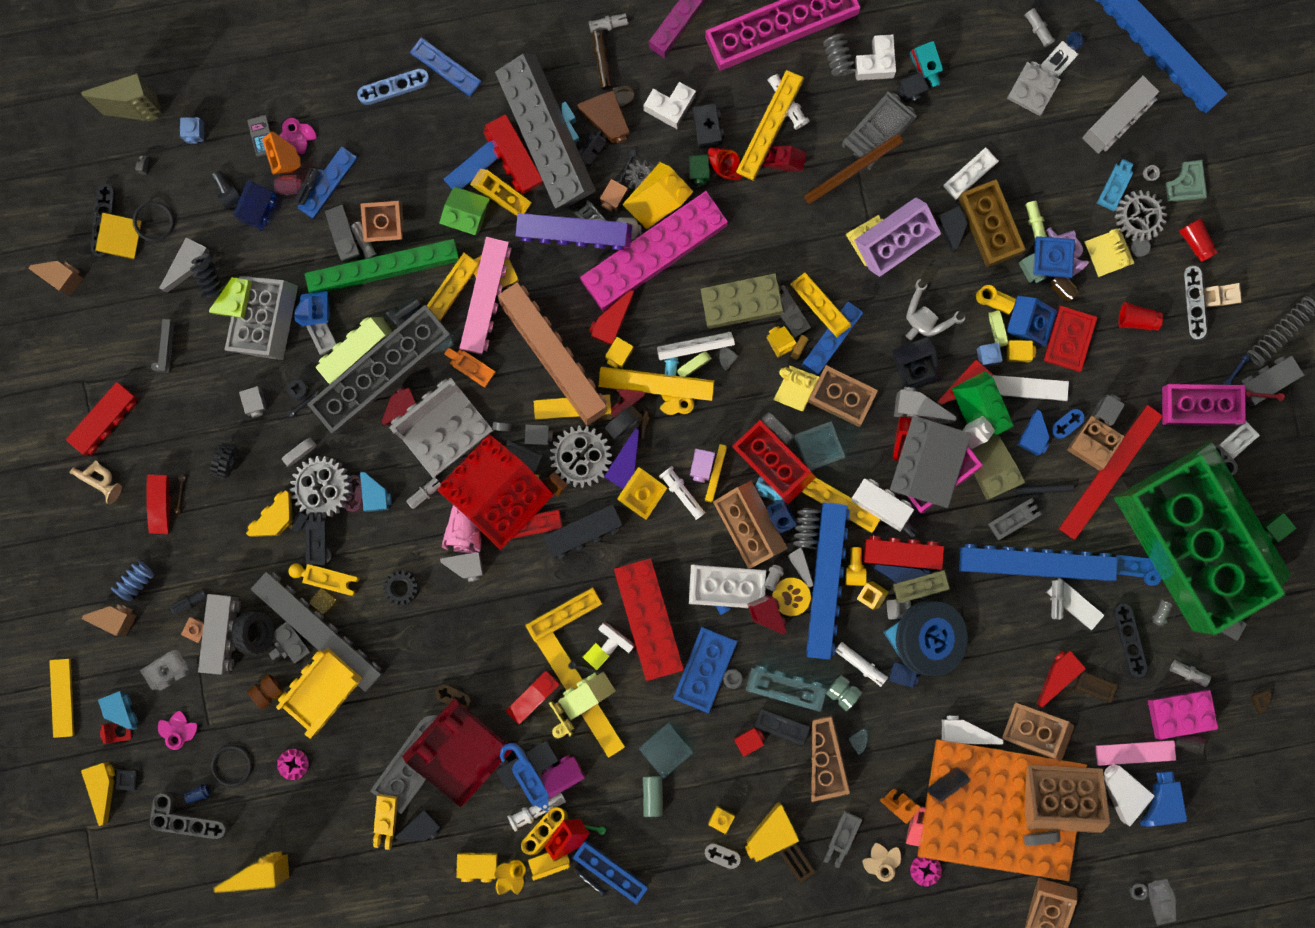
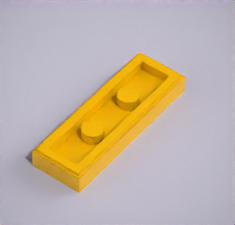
(715, 474)

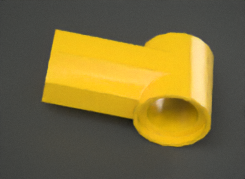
(997, 299)

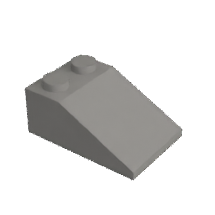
(916, 404)

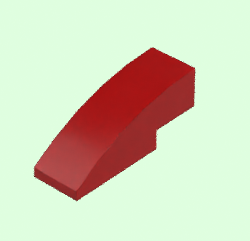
(158, 504)

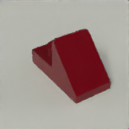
(630, 398)

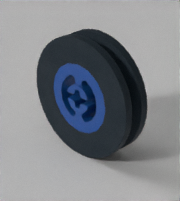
(921, 652)

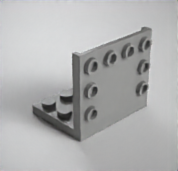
(441, 427)

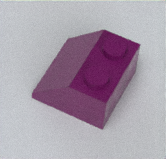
(562, 776)

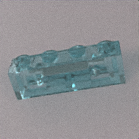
(755, 680)

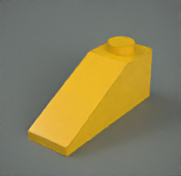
(500, 192)
(100, 785)

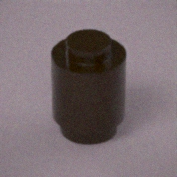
(1064, 288)

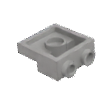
(1034, 88)

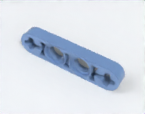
(392, 83)

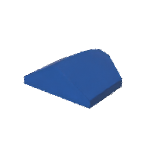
(313, 309)

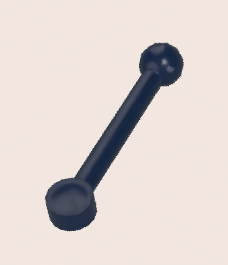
(1245, 358)

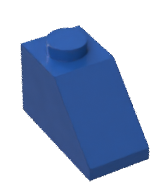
(1035, 435)

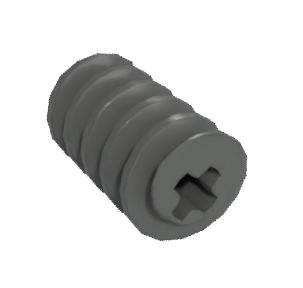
(837, 55)
(807, 528)

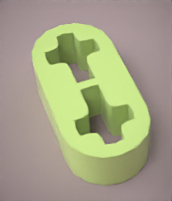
(998, 328)
(694, 364)

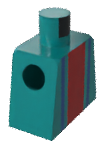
(928, 55)

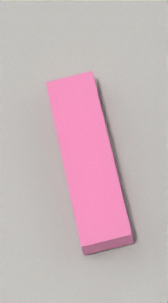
(1135, 752)

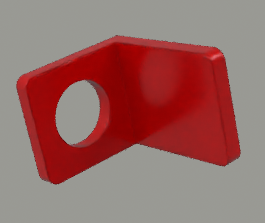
(108, 733)

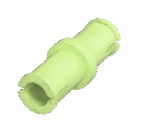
(1036, 219)

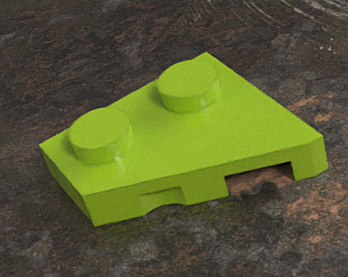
(233, 299)

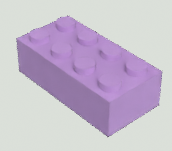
(897, 236)

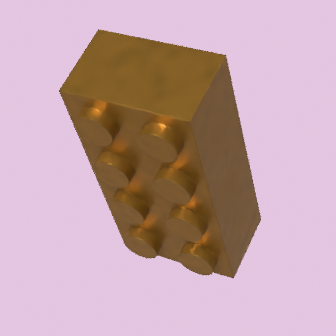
(991, 223)

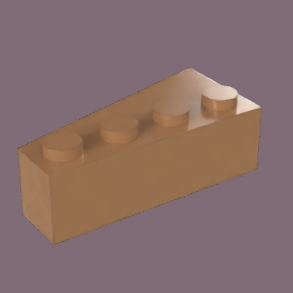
(828, 767)

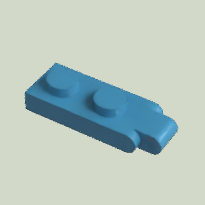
(1116, 185)

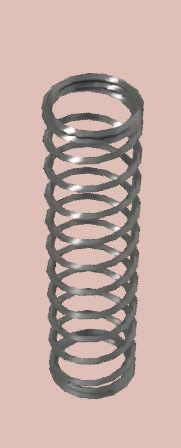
(1258, 356)

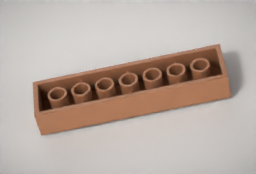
(552, 354)

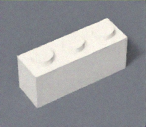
(882, 504)

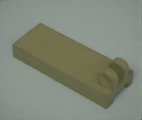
(921, 586)

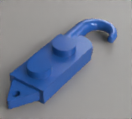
(527, 777)

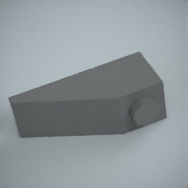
(342, 234)

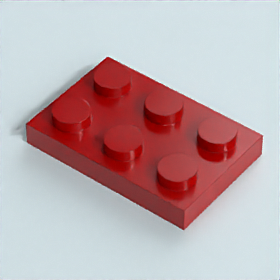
(1070, 339)

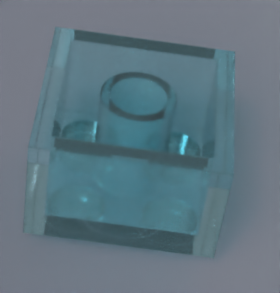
(819, 446)

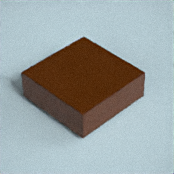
(555, 484)

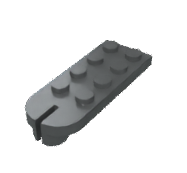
(398, 777)

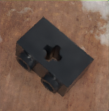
(705, 136)

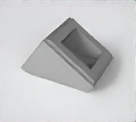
(896, 610)

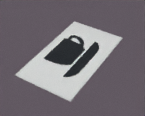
(1059, 59)

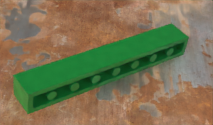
(382, 267)

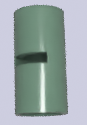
(652, 796)

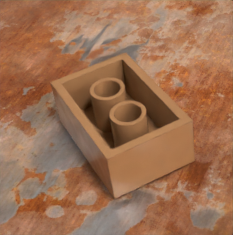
(842, 396)

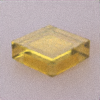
(322, 601)

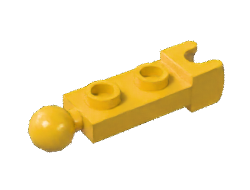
(323, 578)

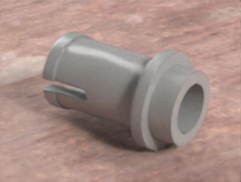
(773, 577)

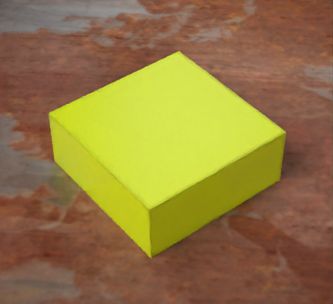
(596, 656)

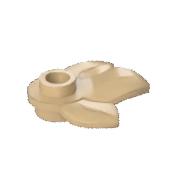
(882, 859)

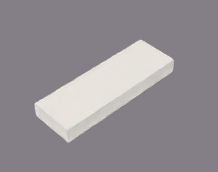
(970, 173)
(1079, 607)

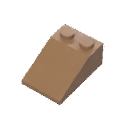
(1038, 732)
(1051, 905)

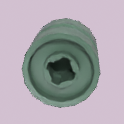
(843, 692)

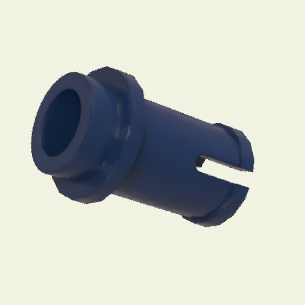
(197, 794)

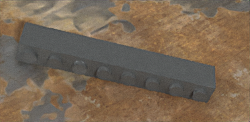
(314, 628)

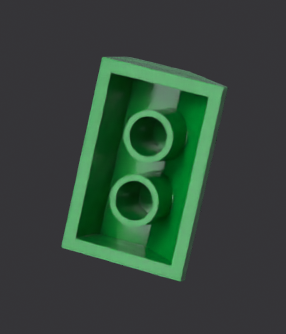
(982, 398)

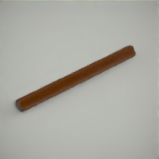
(853, 168)

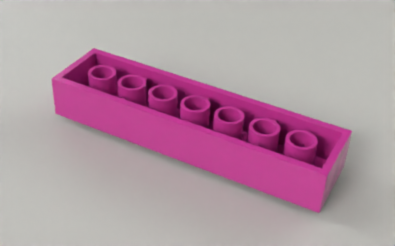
(774, 27)
(654, 251)

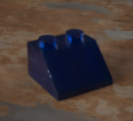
(255, 205)

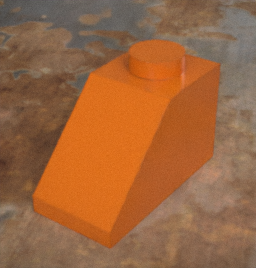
(281, 154)

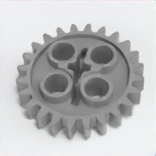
(567, 445)
(335, 480)

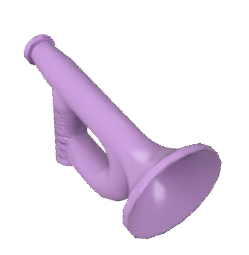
(1078, 264)

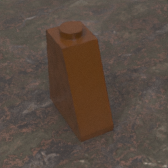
(606, 116)

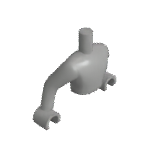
(924, 319)

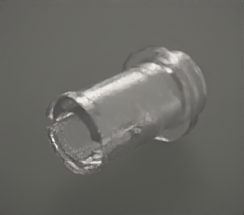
(1162, 613)

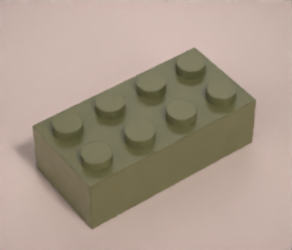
(742, 301)

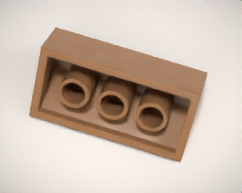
(749, 524)

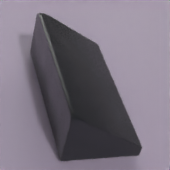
(948, 785)

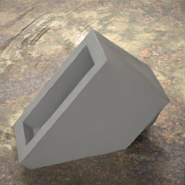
(465, 565)

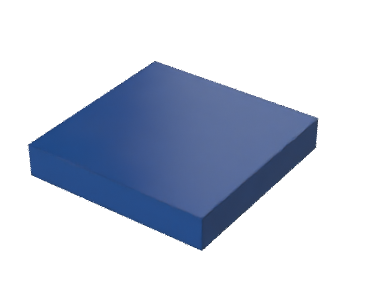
(1054, 257)

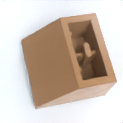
(1095, 443)

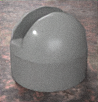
(1153, 176)

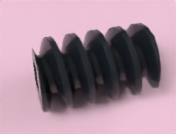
(207, 276)

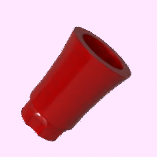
(1199, 239)
(1139, 317)

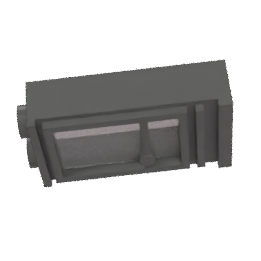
(880, 124)

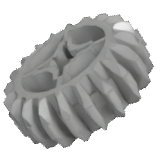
(1155, 209)

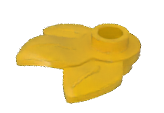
(673, 405)
(510, 877)

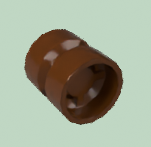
(265, 692)

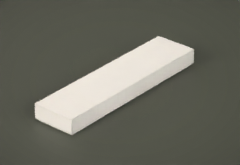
(695, 345)
(1032, 388)

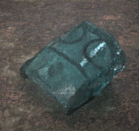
(665, 750)

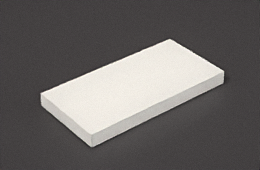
(725, 586)

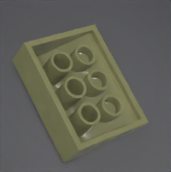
(125, 99)

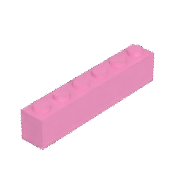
(484, 296)

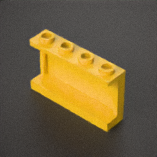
(319, 691)

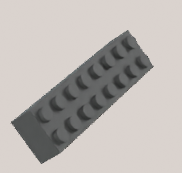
(545, 131)
(379, 369)

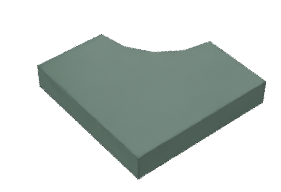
(1189, 183)

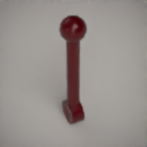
(1280, 396)

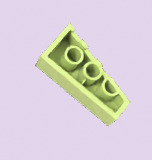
(356, 346)

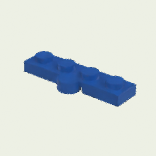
(328, 182)
(1139, 568)

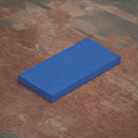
(705, 670)

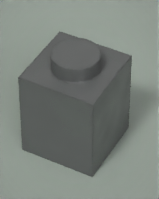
(538, 435)

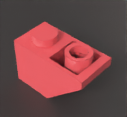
(915, 828)

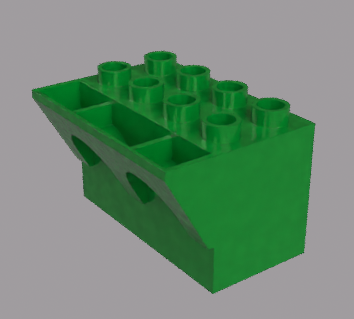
(1205, 541)

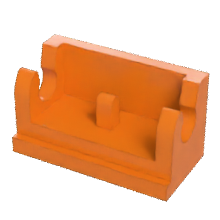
(902, 807)

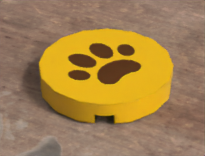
(792, 596)

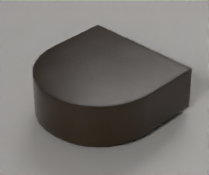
(624, 95)

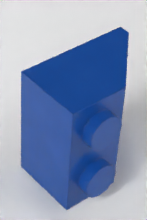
(1031, 320)

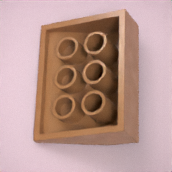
(1065, 799)

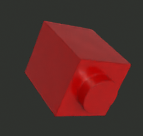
(749, 741)

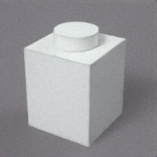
(980, 431)

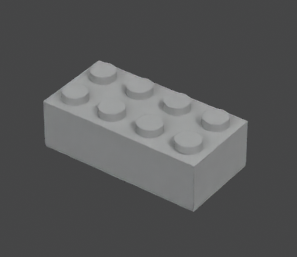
(1117, 118)
(217, 634)

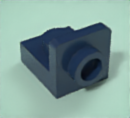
(903, 675)

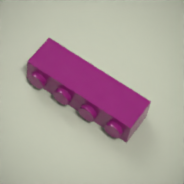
(674, 25)

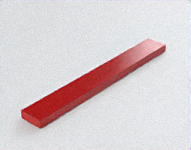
(1110, 474)

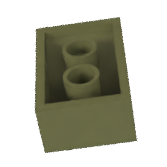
(999, 468)

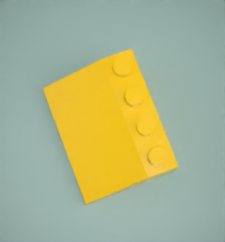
(265, 873)

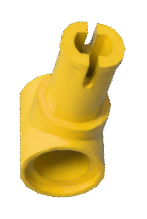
(856, 572)

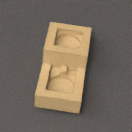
(1223, 295)

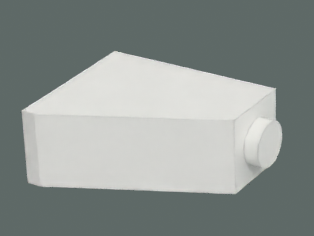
(1126, 794)

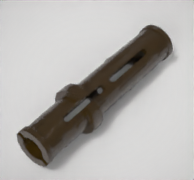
(601, 58)

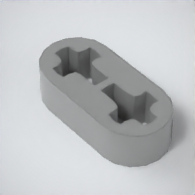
(299, 452)
(724, 851)

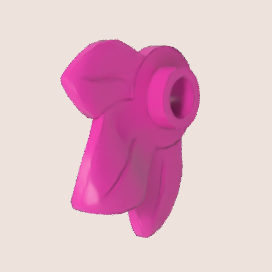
(299, 136)
(177, 727)

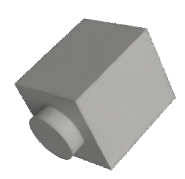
(253, 401)

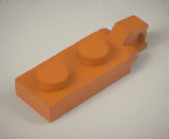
(470, 366)

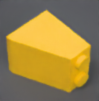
(771, 834)

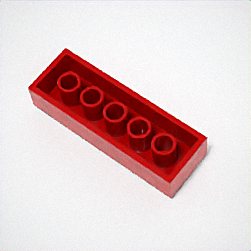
(648, 619)

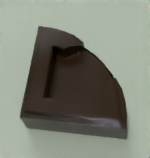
(1262, 700)

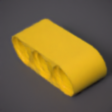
(535, 834)

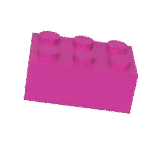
(1182, 714)

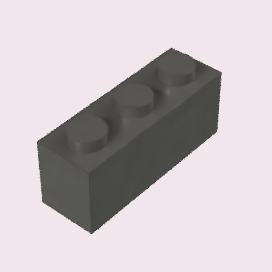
(1272, 379)

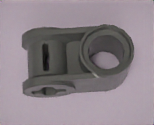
(589, 212)

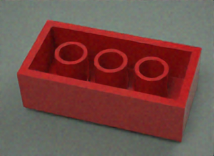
(773, 462)

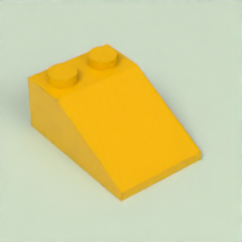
(657, 196)

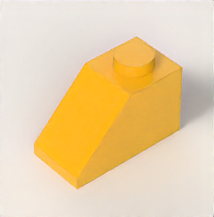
(781, 340)

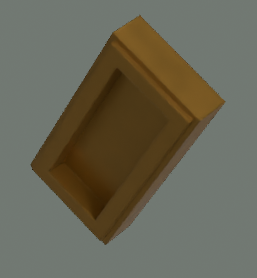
(799, 347)

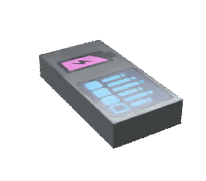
(259, 129)

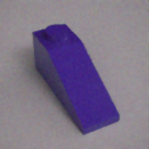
(624, 464)

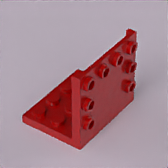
(495, 491)

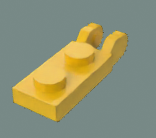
(385, 819)

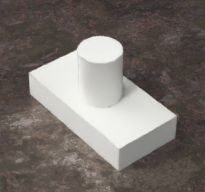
(615, 639)

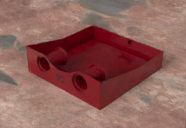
(456, 753)

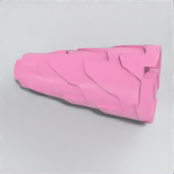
(461, 534)

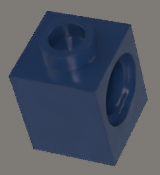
(777, 511)

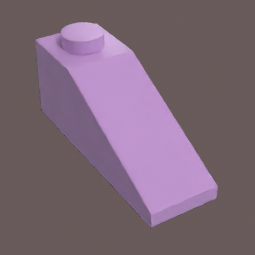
(702, 465)

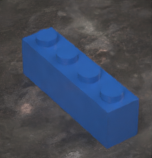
(829, 343)
(610, 872)

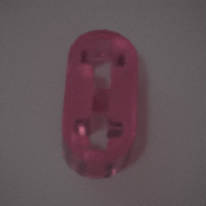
(358, 494)

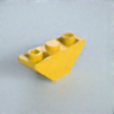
(274, 517)

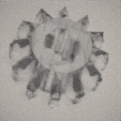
(633, 177)

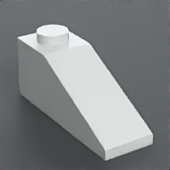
(966, 733)

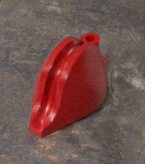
(725, 162)

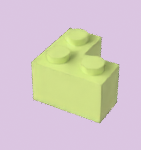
(589, 693)

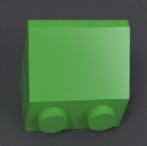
(464, 211)

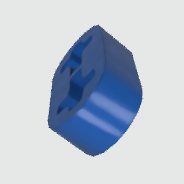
(1070, 427)

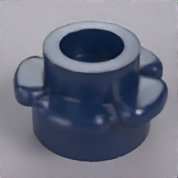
(1075, 40)

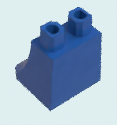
(1167, 804)

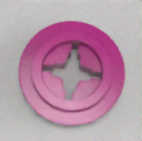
(300, 759)
(929, 879)

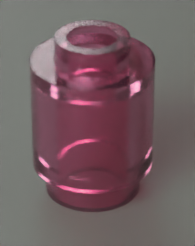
(287, 184)

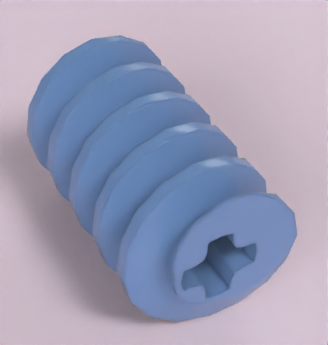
(133, 581)

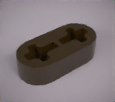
(454, 692)

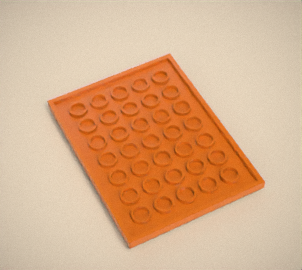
(987, 816)

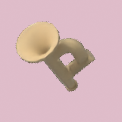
(110, 492)

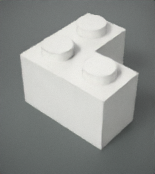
(881, 63)
(670, 109)

